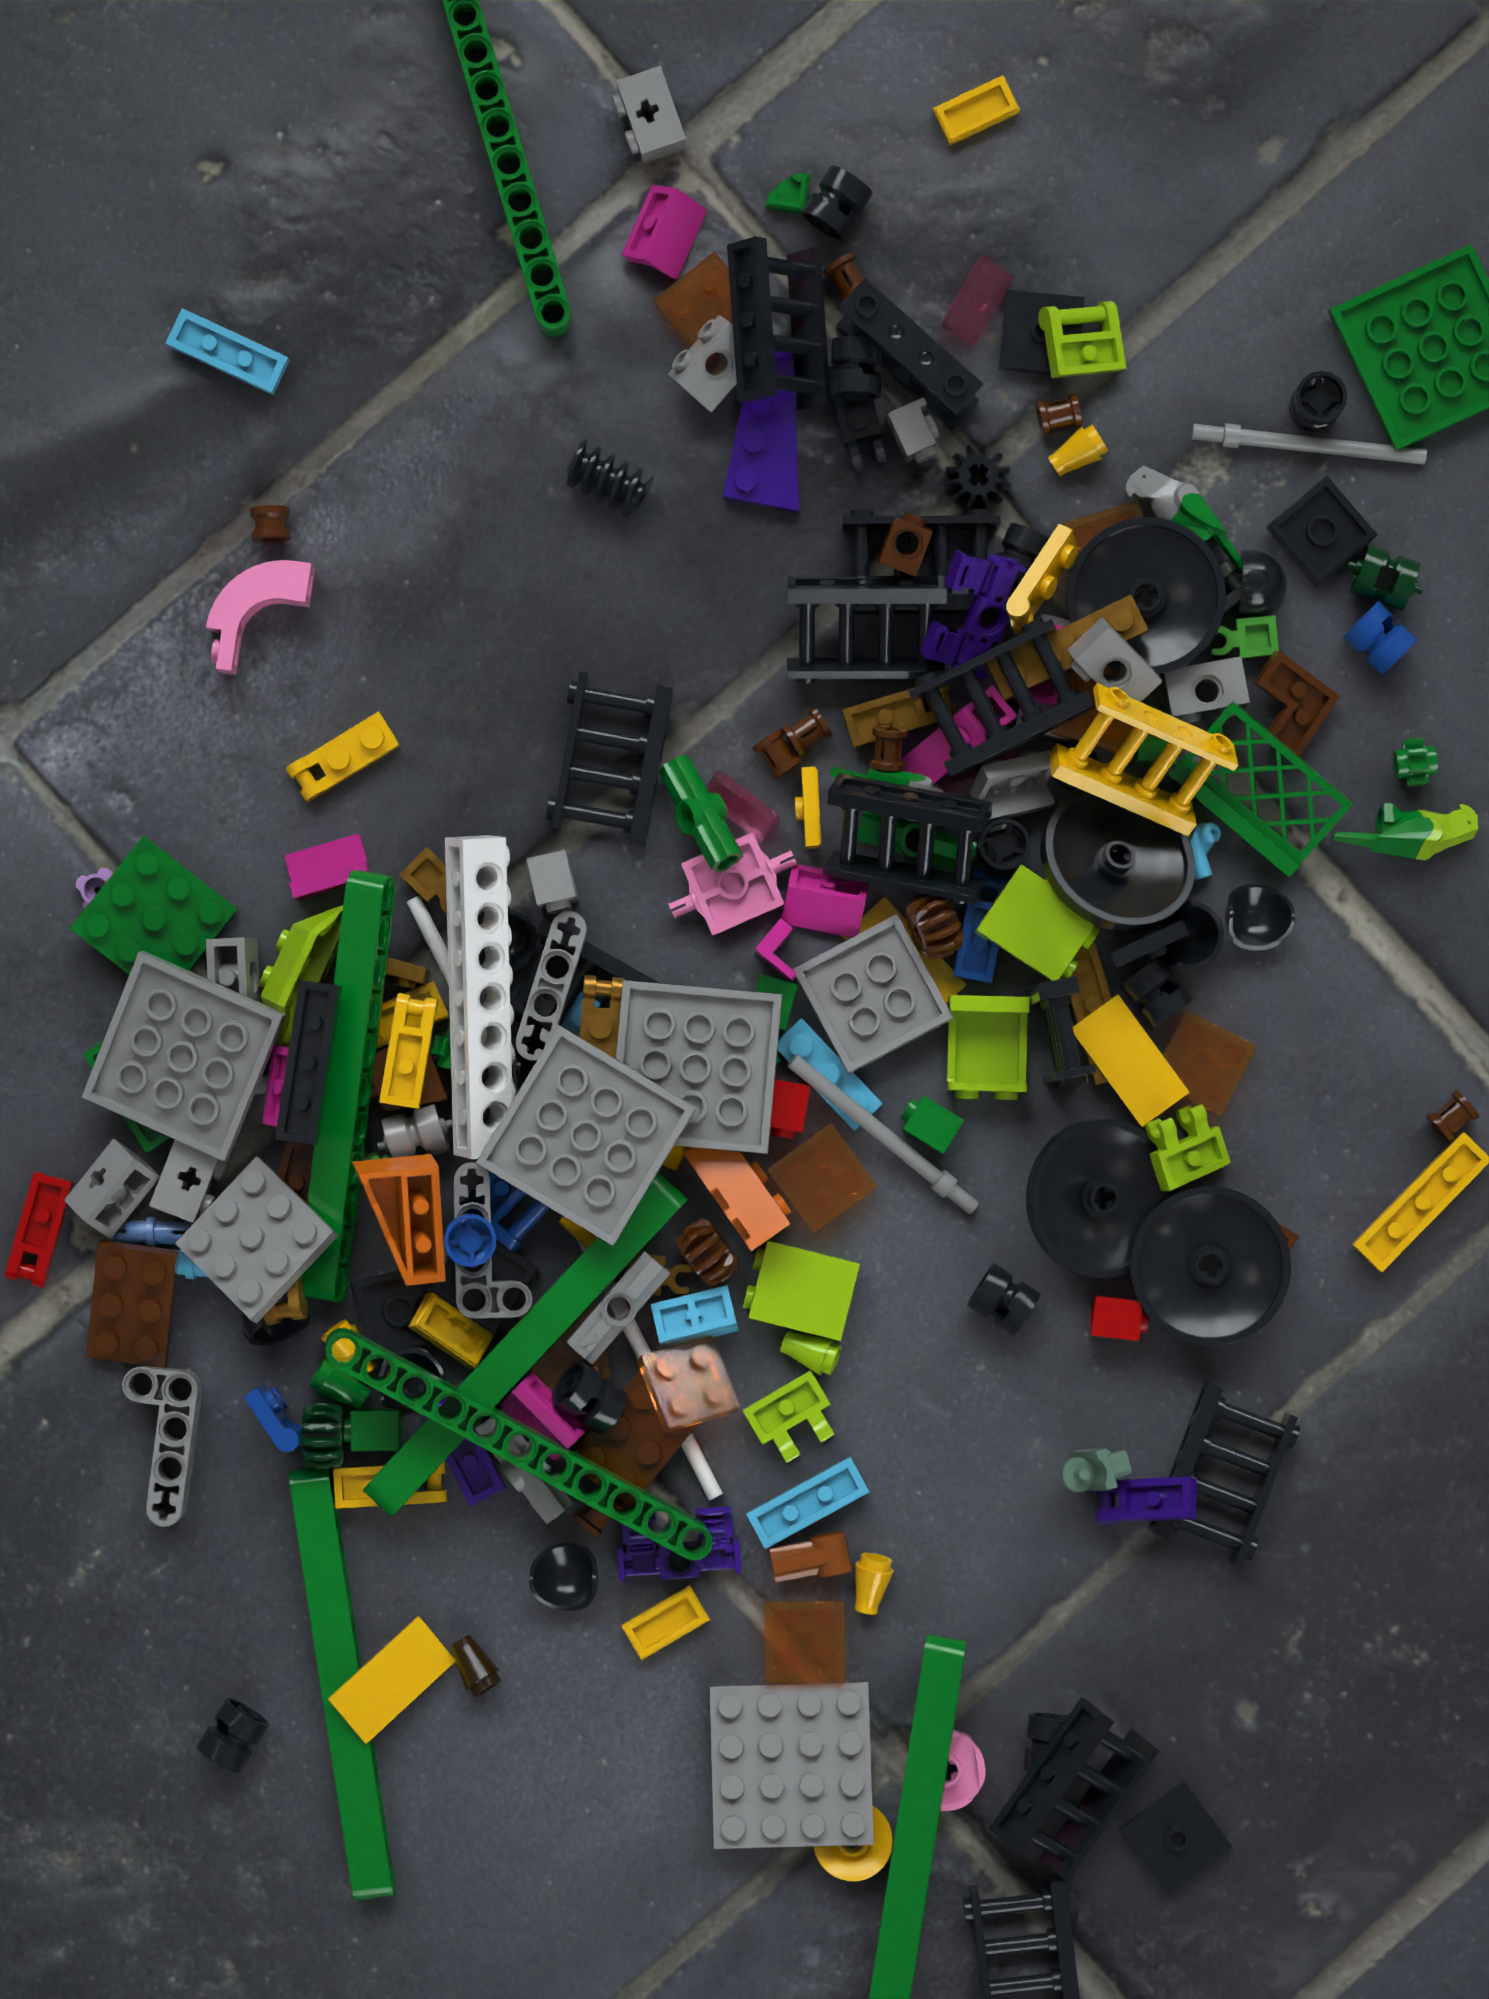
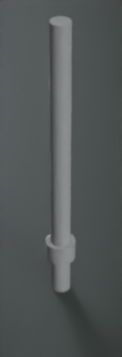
(1232, 436)
(941, 1182)

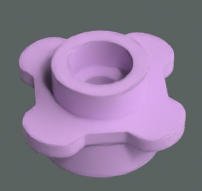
(87, 884)

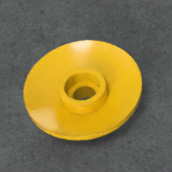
(862, 1861)

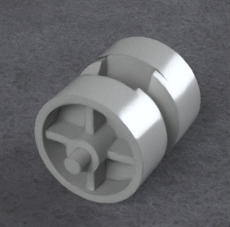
(416, 1134)

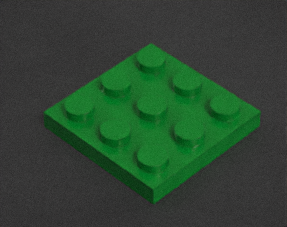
(152, 908)

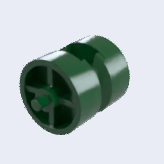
(1384, 577)

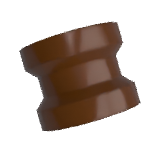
(270, 523)

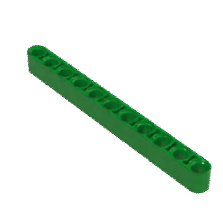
(507, 148)
(345, 1114)
(525, 1345)
(533, 1458)
(337, 1662)
(918, 1818)

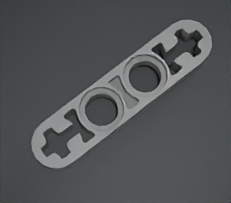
(547, 985)

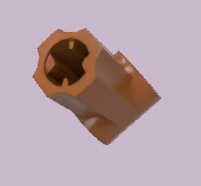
(820, 1556)

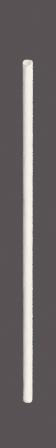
(617, 1304)

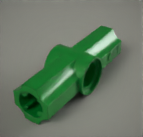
(700, 813)
(944, 844)

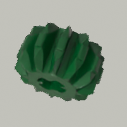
(323, 1435)

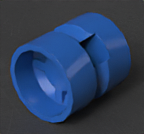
(1380, 638)
(470, 1240)

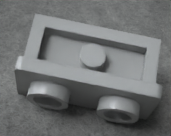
(1015, 785)

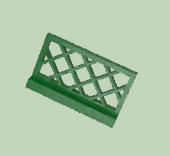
(1245, 820)

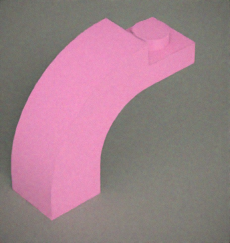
(247, 594)

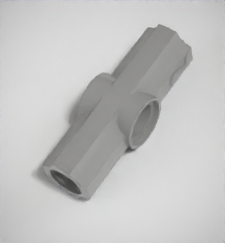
(600, 1327)
(543, 1497)

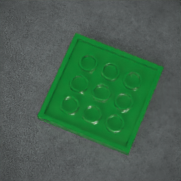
(1422, 346)

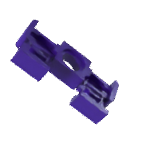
(996, 585)
(645, 1560)

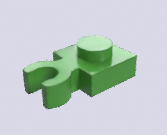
(1252, 638)

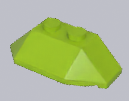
(303, 955)

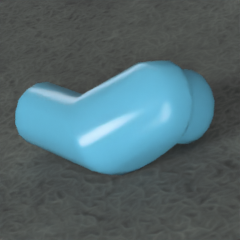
(1201, 841)

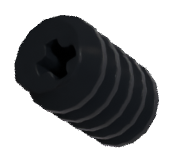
(607, 479)

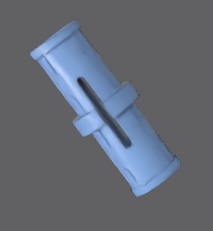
(151, 1232)

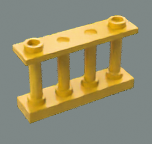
(1142, 794)

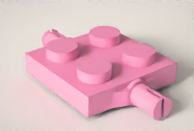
(736, 893)

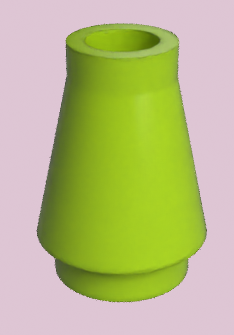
(813, 1352)

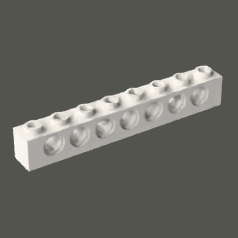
(466, 981)

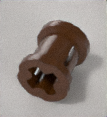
(836, 271)
(1058, 414)
(819, 731)
(888, 748)
(777, 754)
(1452, 1116)
(593, 1519)

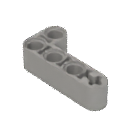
(482, 1278)
(166, 1445)

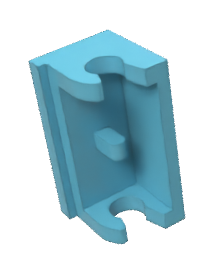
(694, 1317)

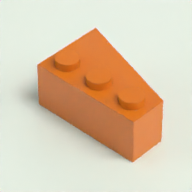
(741, 1193)
(408, 1211)

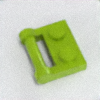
(1086, 351)

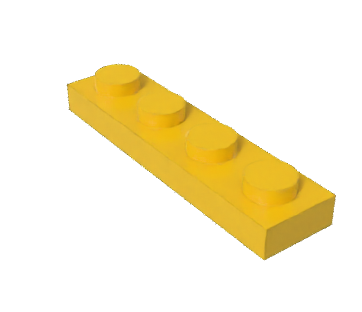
(1421, 1202)

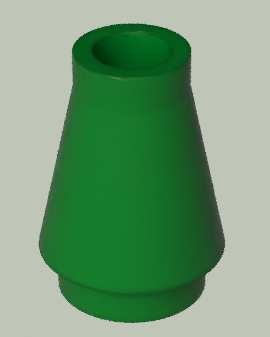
(338, 1385)

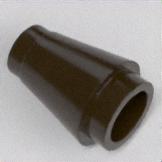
(474, 1666)

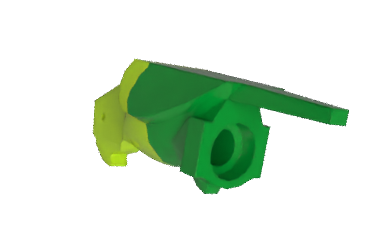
(1414, 832)

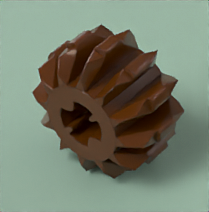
(934, 926)
(707, 1252)

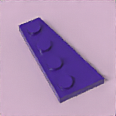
(765, 450)

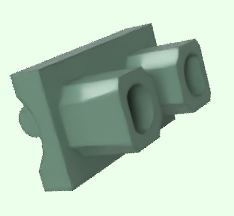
(1094, 1469)

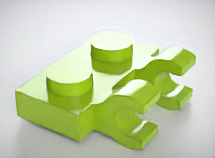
(1189, 1158)
(786, 1408)

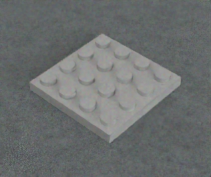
(709, 1051)
(183, 1055)
(586, 1135)
(791, 1765)

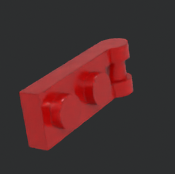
(39, 1228)

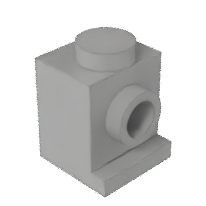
(914, 431)

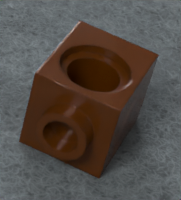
(909, 561)

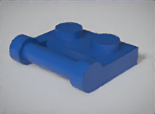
(502, 1200)
(269, 1409)

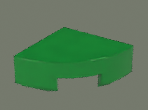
(790, 194)

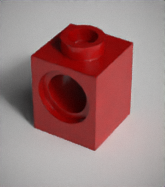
(788, 1108)
(1117, 1318)

